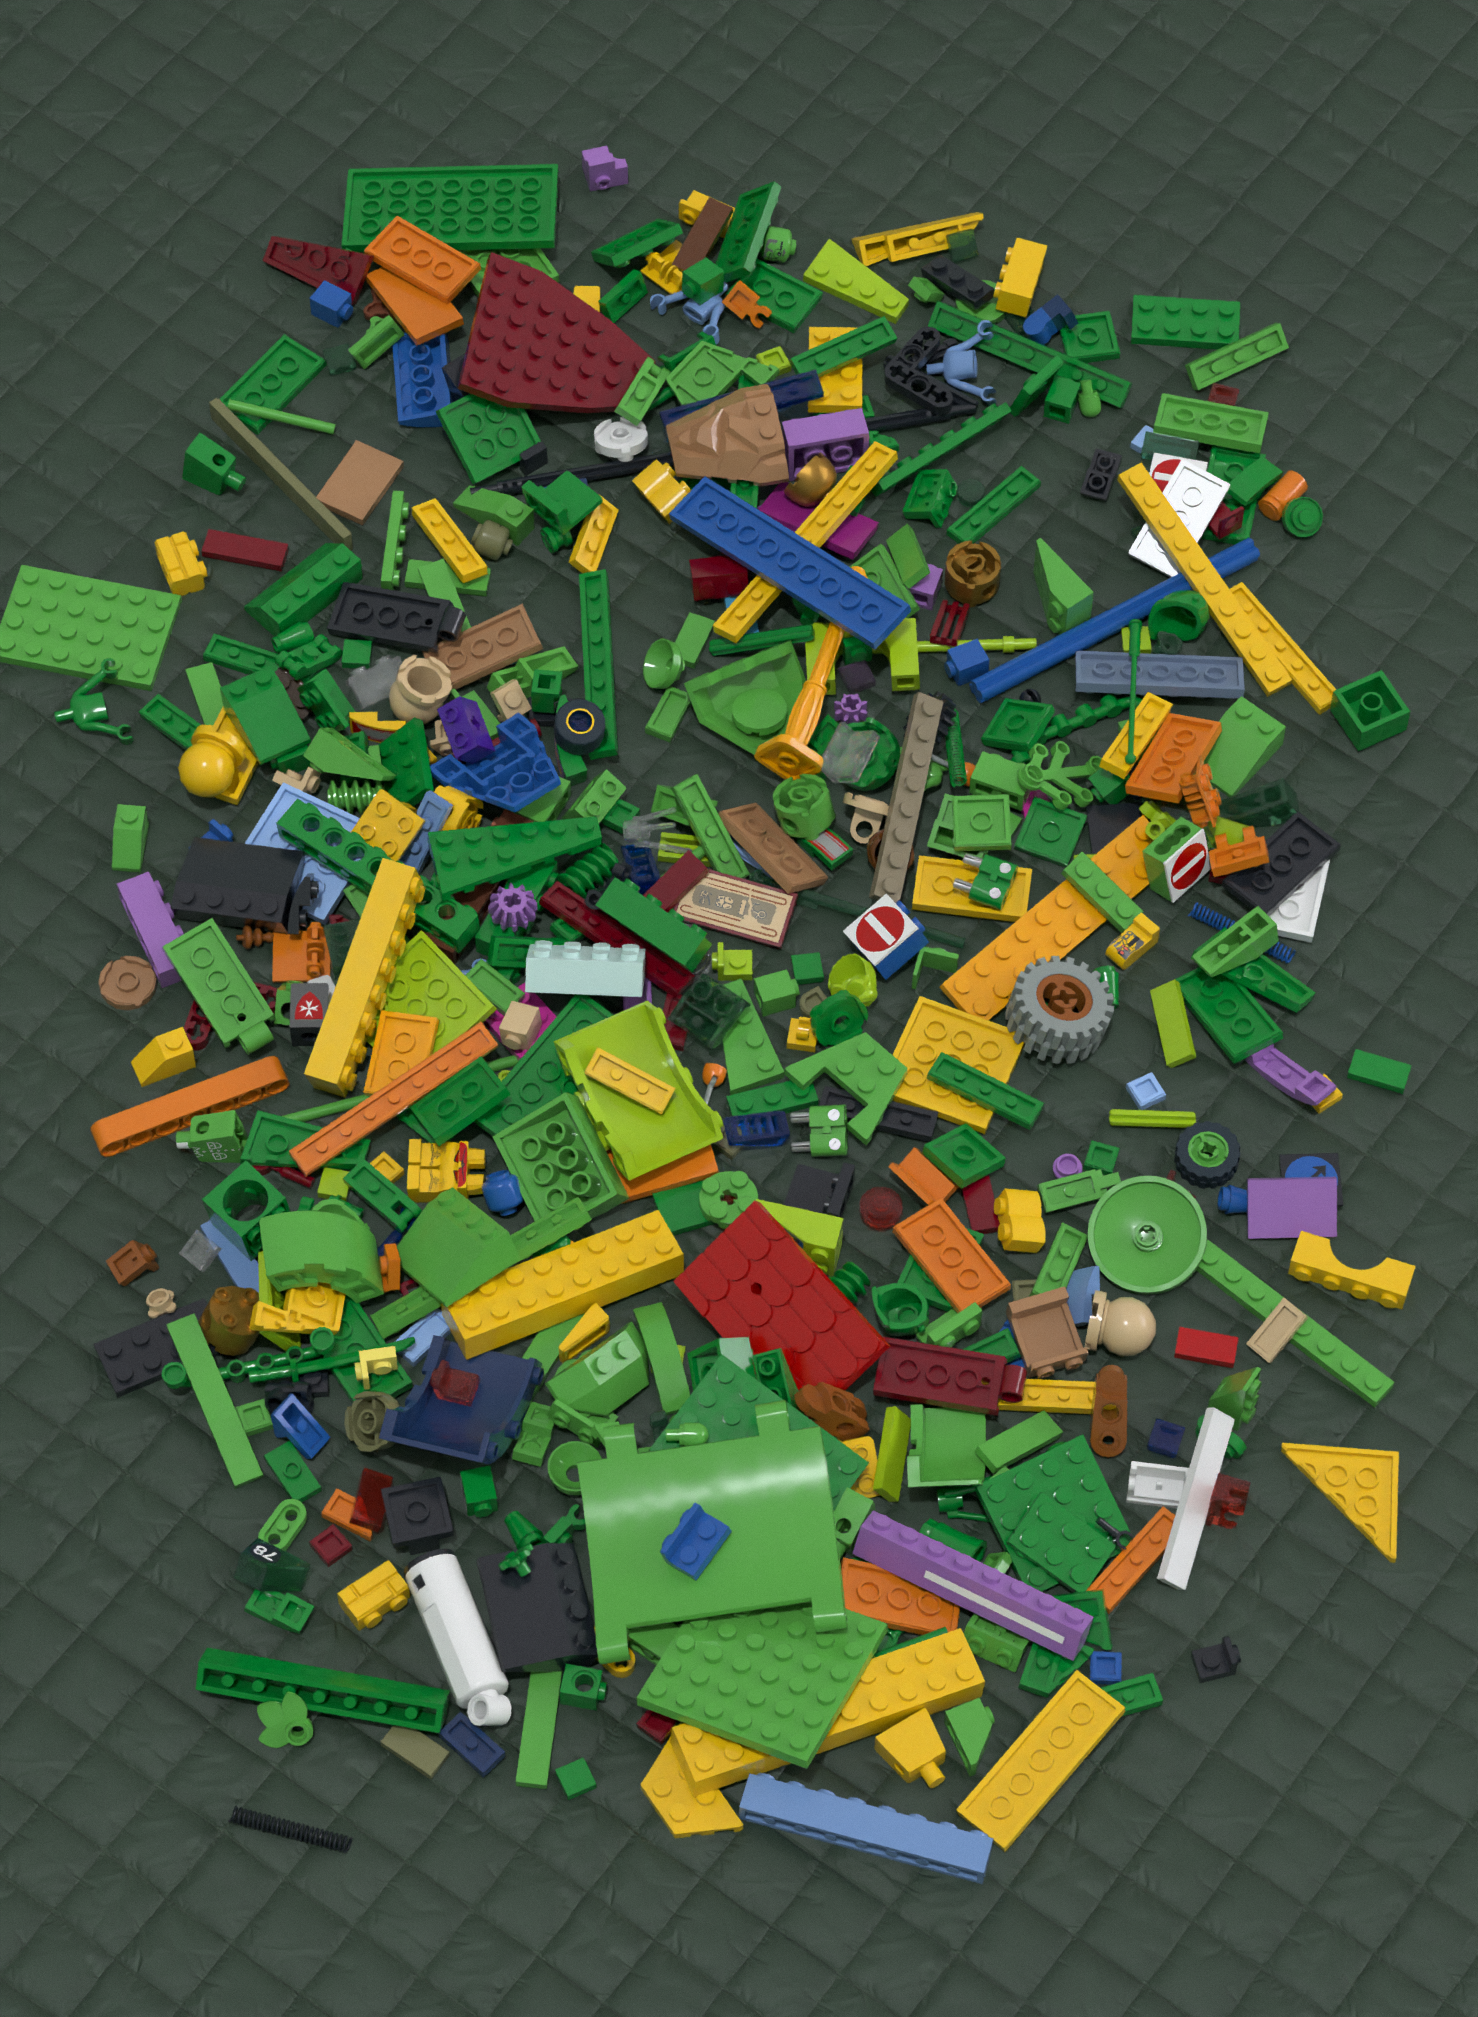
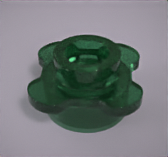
(1167, 639)

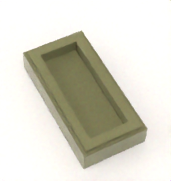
(415, 1749)

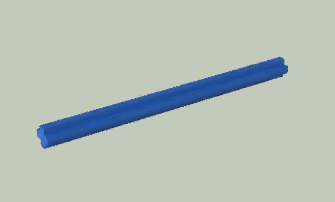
(1100, 626)

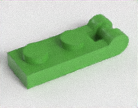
(642, 391)

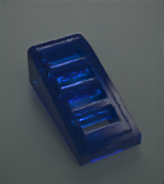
(642, 874)
(773, 1122)

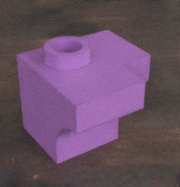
(603, 169)

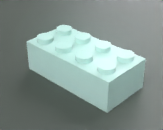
(585, 969)

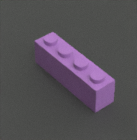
(151, 922)

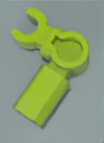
(1159, 820)

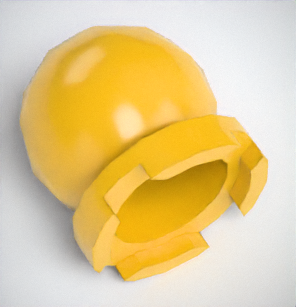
(210, 762)

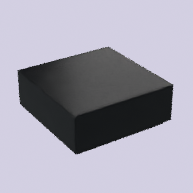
(533, 458)

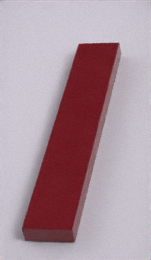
(604, 929)

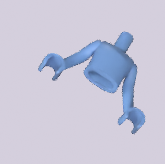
(694, 311)
(962, 364)

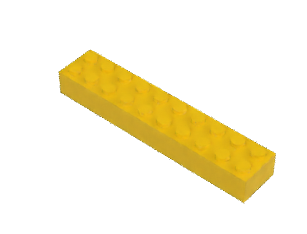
(892, 1688)

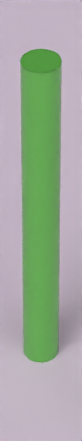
(281, 416)

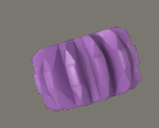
(512, 907)

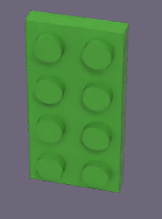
(1211, 423)

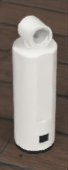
(459, 1636)

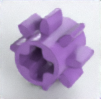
(850, 709)

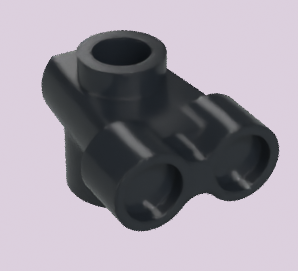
(278, 1392)

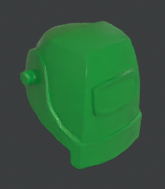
(1179, 613)
(901, 1309)

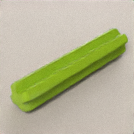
(1151, 1118)

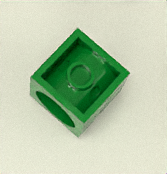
(239, 1190)

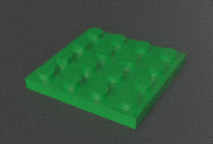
(1069, 1478)

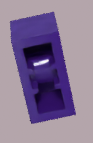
(466, 730)

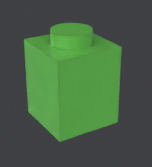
(775, 992)

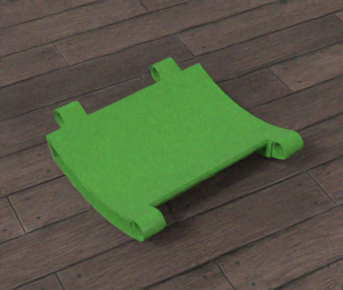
(762, 1486)

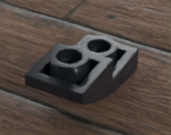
(1101, 475)
(304, 896)

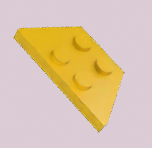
(677, 1807)

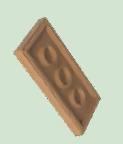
(488, 647)
(772, 848)

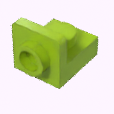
(732, 964)

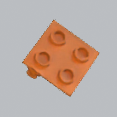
(1202, 798)
(300, 955)

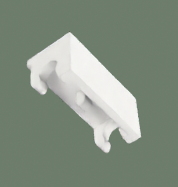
(1155, 1484)

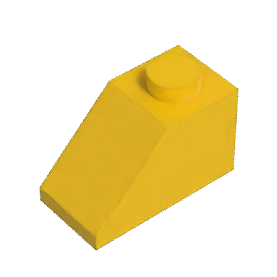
(164, 1057)

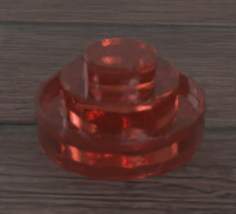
(880, 1208)

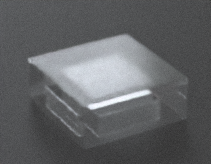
(200, 1251)

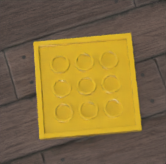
(963, 1036)

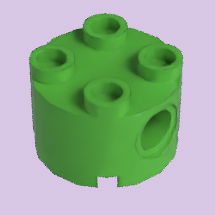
(804, 806)

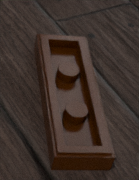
(703, 234)

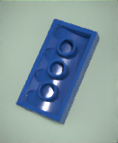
(420, 380)

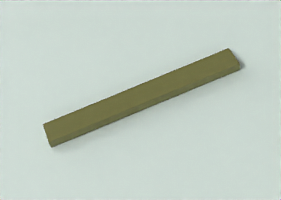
(280, 474)

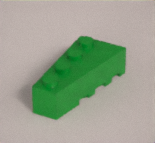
(653, 924)

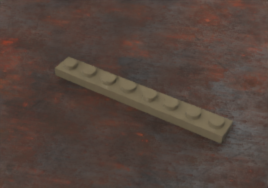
(906, 797)

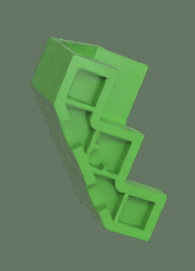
(715, 691)

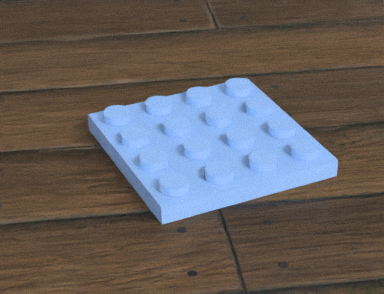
(266, 834)

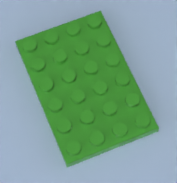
(78, 621)

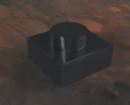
(319, 1382)

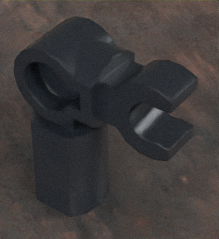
(619, 871)

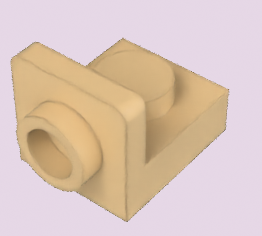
(308, 784)

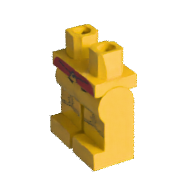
(443, 1167)

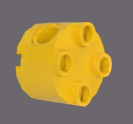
(464, 810)

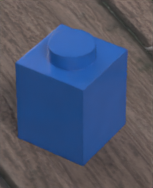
(331, 304)
(966, 662)

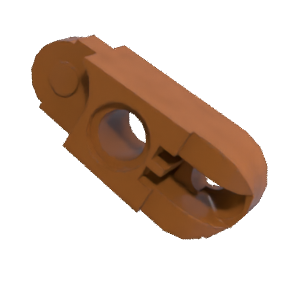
(1109, 1388)
(833, 1410)

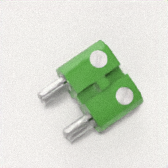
(828, 1131)

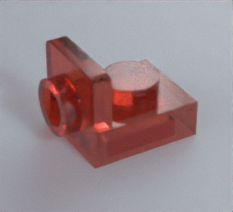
(454, 1384)

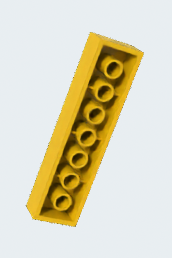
(365, 978)
(565, 1284)

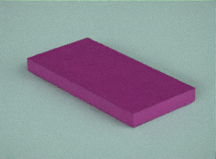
(845, 540)

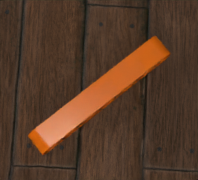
(176, 1109)

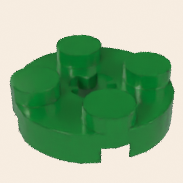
(829, 1010)

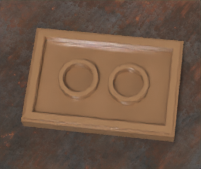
(360, 482)

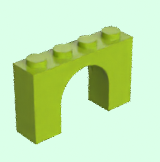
(898, 647)

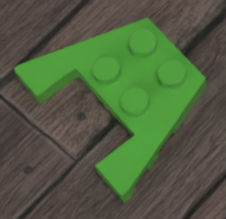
(712, 371)
(863, 1071)

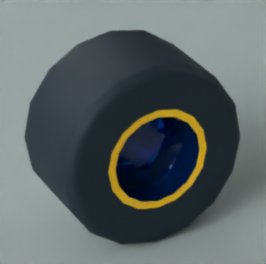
(575, 717)

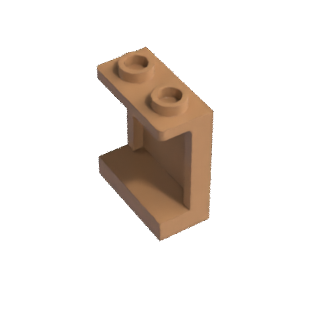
(1046, 1333)

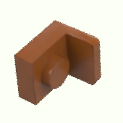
(132, 1261)

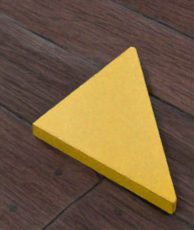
(1358, 1485)

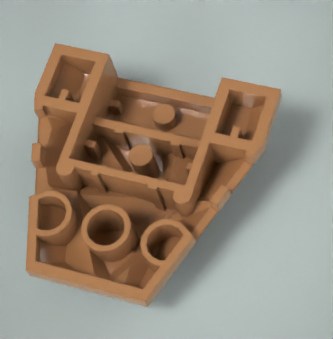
(731, 439)

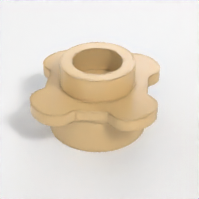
(160, 1302)

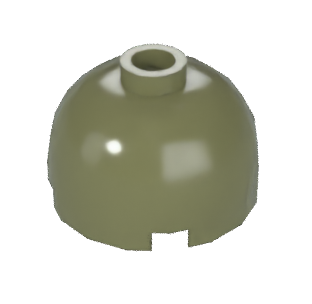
(365, 1420)

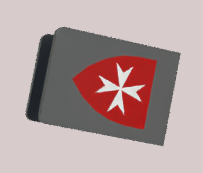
(307, 1011)

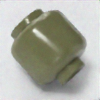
(491, 540)

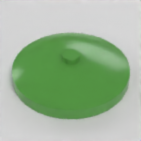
(1147, 1235)

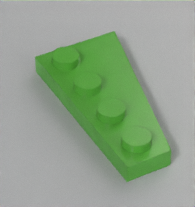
(748, 1050)

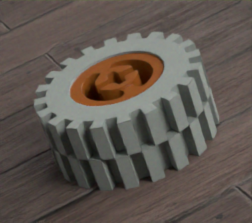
(1055, 1027)

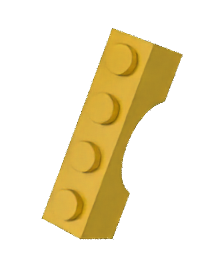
(1384, 1283)

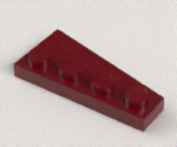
(319, 262)

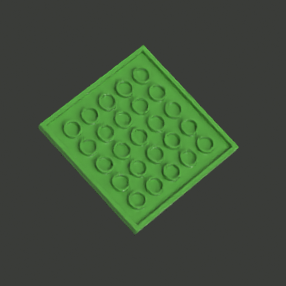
(763, 1677)

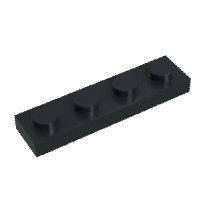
(897, 1118)

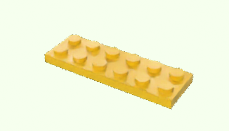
(1041, 1760)

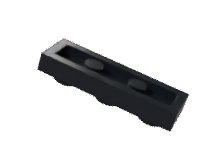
(958, 282)

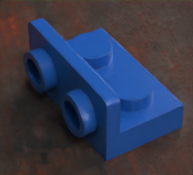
(694, 1541)

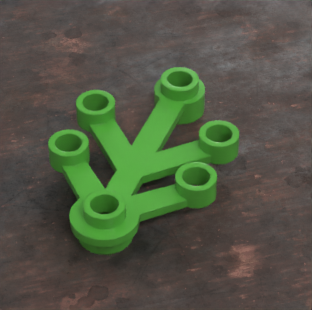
(1034, 778)

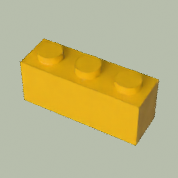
(1019, 277)

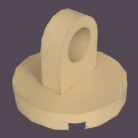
(865, 810)

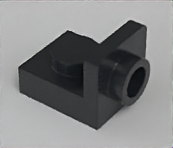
(1216, 1660)

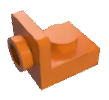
(390, 1268)

